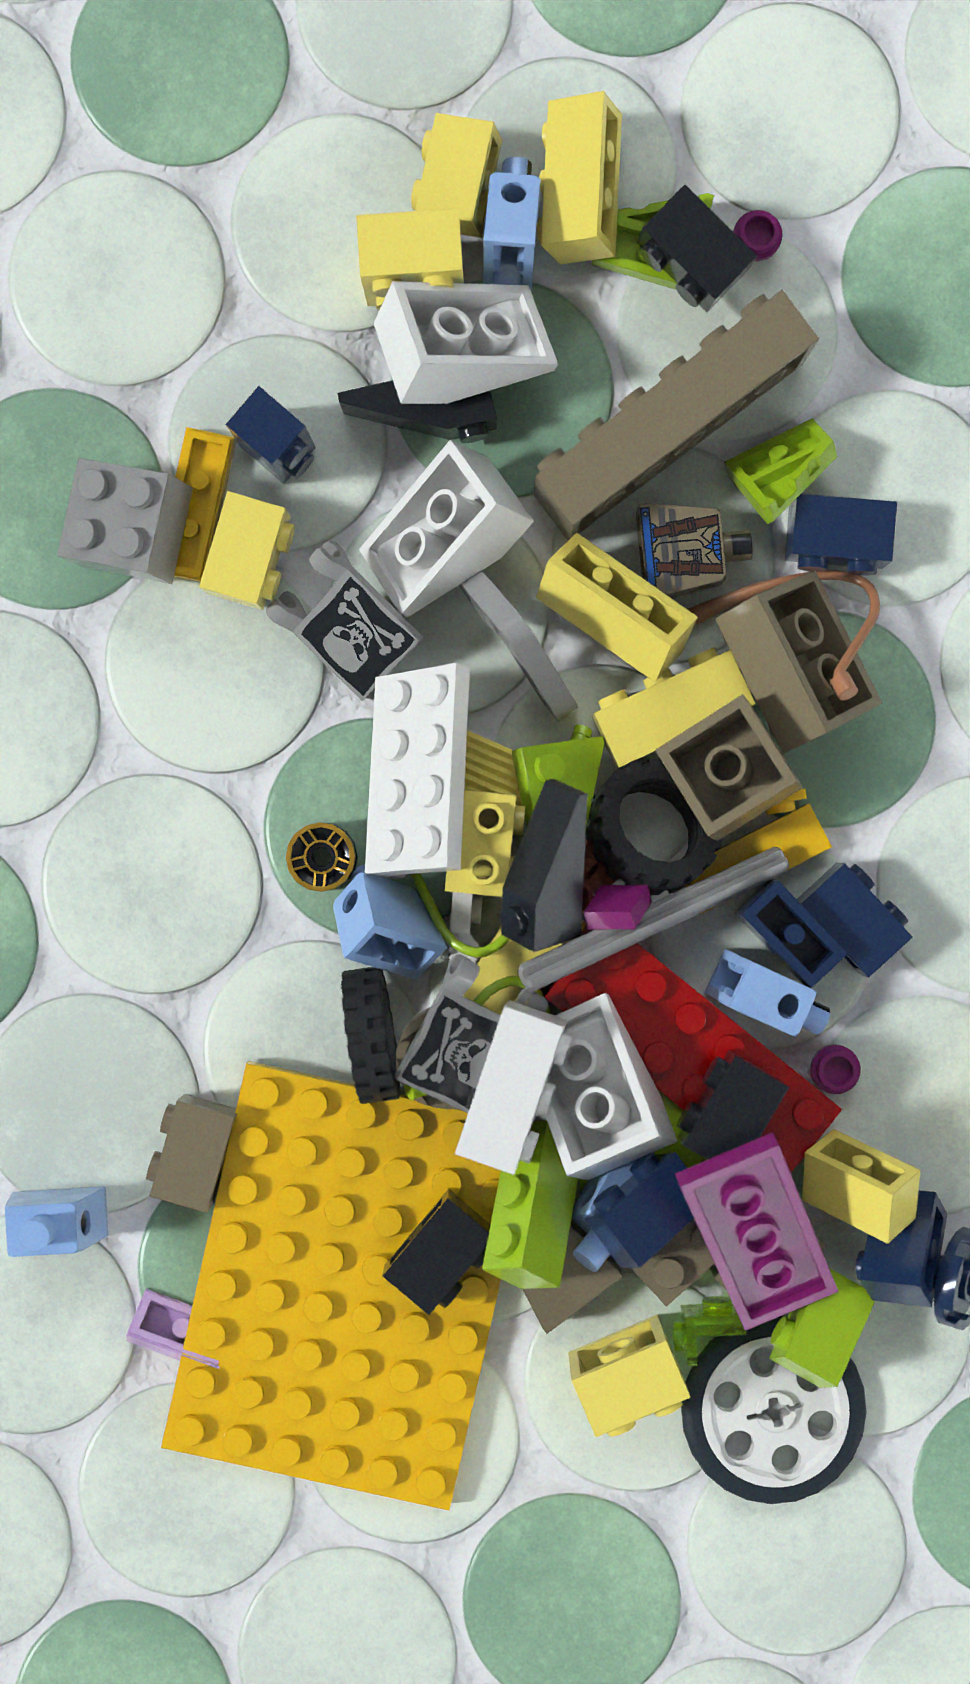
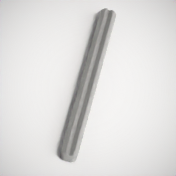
(658, 917)

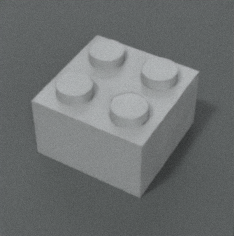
(125, 520)

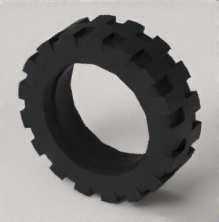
(621, 856)
(370, 1034)

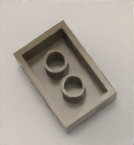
(788, 654)

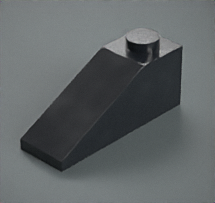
(462, 419)
(547, 875)

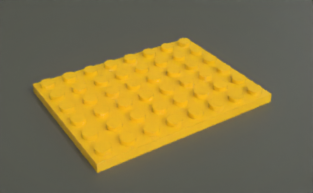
(314, 1348)

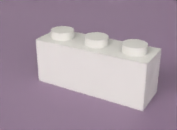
(513, 1087)

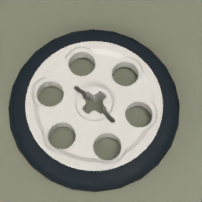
(753, 1474)

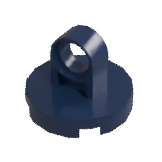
(953, 1282)

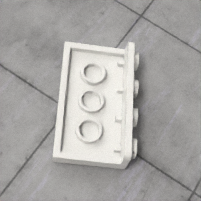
(417, 771)

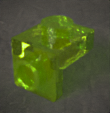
(711, 1318)

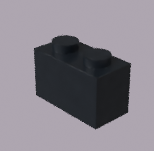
(694, 249)
(732, 1108)
(439, 1253)

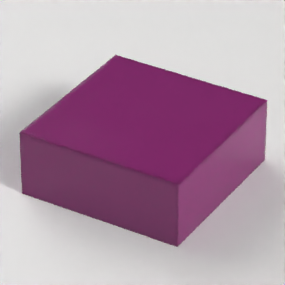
(617, 907)

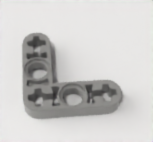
(521, 643)

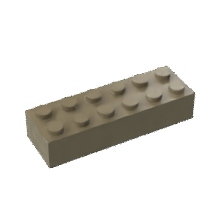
(674, 414)

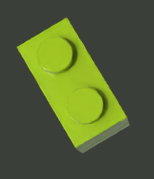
(823, 1334)

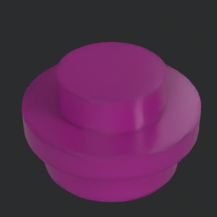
(760, 233)
(835, 1069)

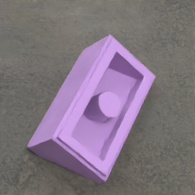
(162, 1327)

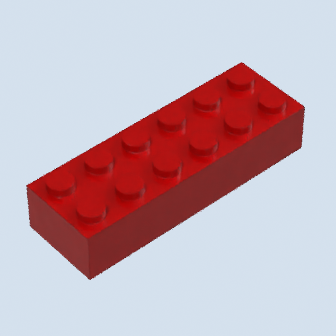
(682, 1035)

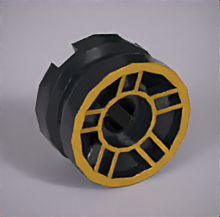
(303, 865)

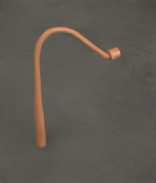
(842, 681)

